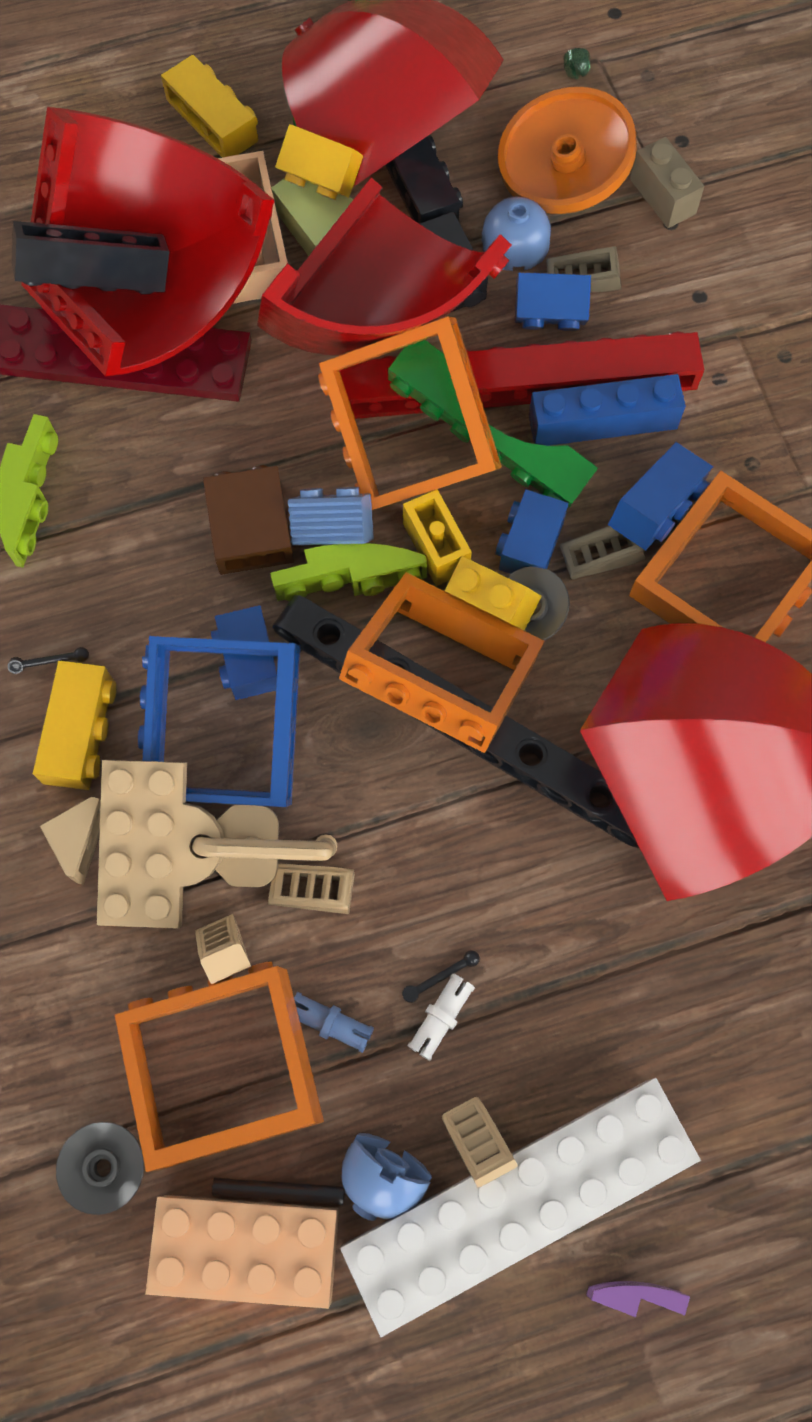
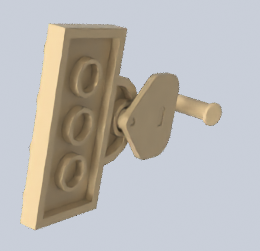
(151, 849)

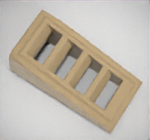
(343, 875)
(221, 949)
(478, 1139)

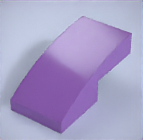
(627, 1295)

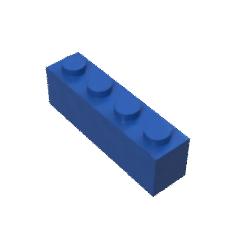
(606, 410)

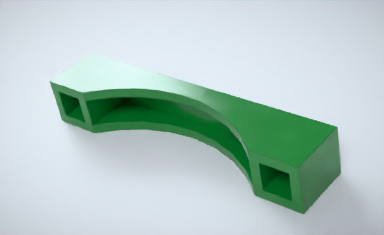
(552, 470)

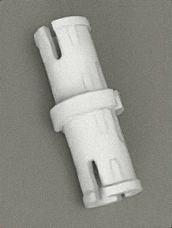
(441, 1016)

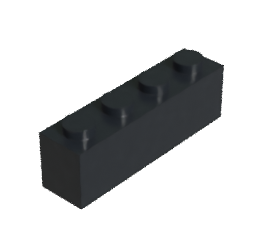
(424, 182)
(89, 257)

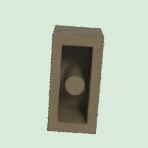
(666, 182)

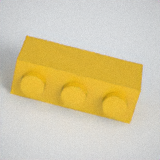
(210, 107)
(74, 725)

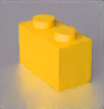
(319, 162)
(435, 535)
(493, 593)

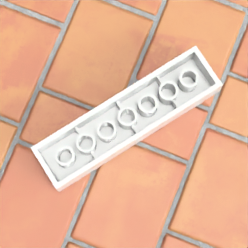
(555, 1189)

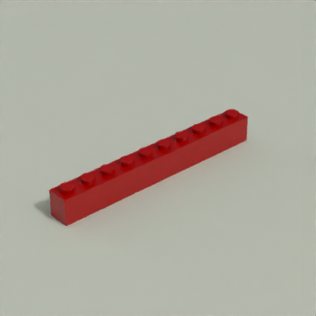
(512, 374)

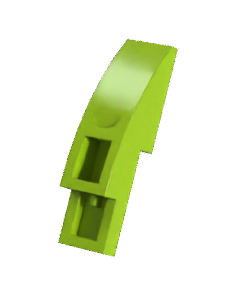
(20, 497)
(365, 566)

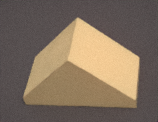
(75, 837)

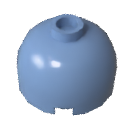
(524, 226)
(382, 1180)

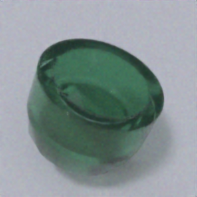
(576, 62)

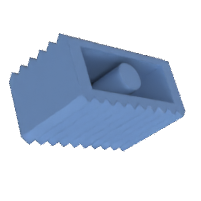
(331, 518)

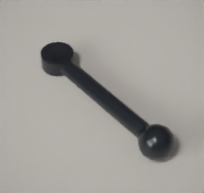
(16, 664)
(411, 993)

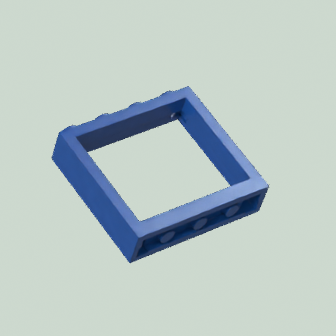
(154, 701)

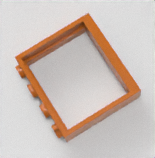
(466, 392)
(756, 509)
(423, 699)
(309, 1112)

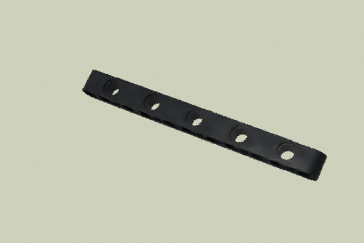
(558, 774)

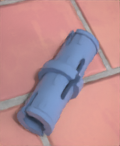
(332, 1022)

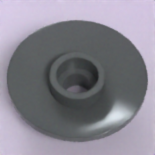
(553, 602)
(78, 1172)

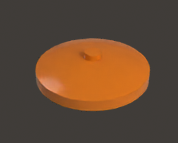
(568, 149)

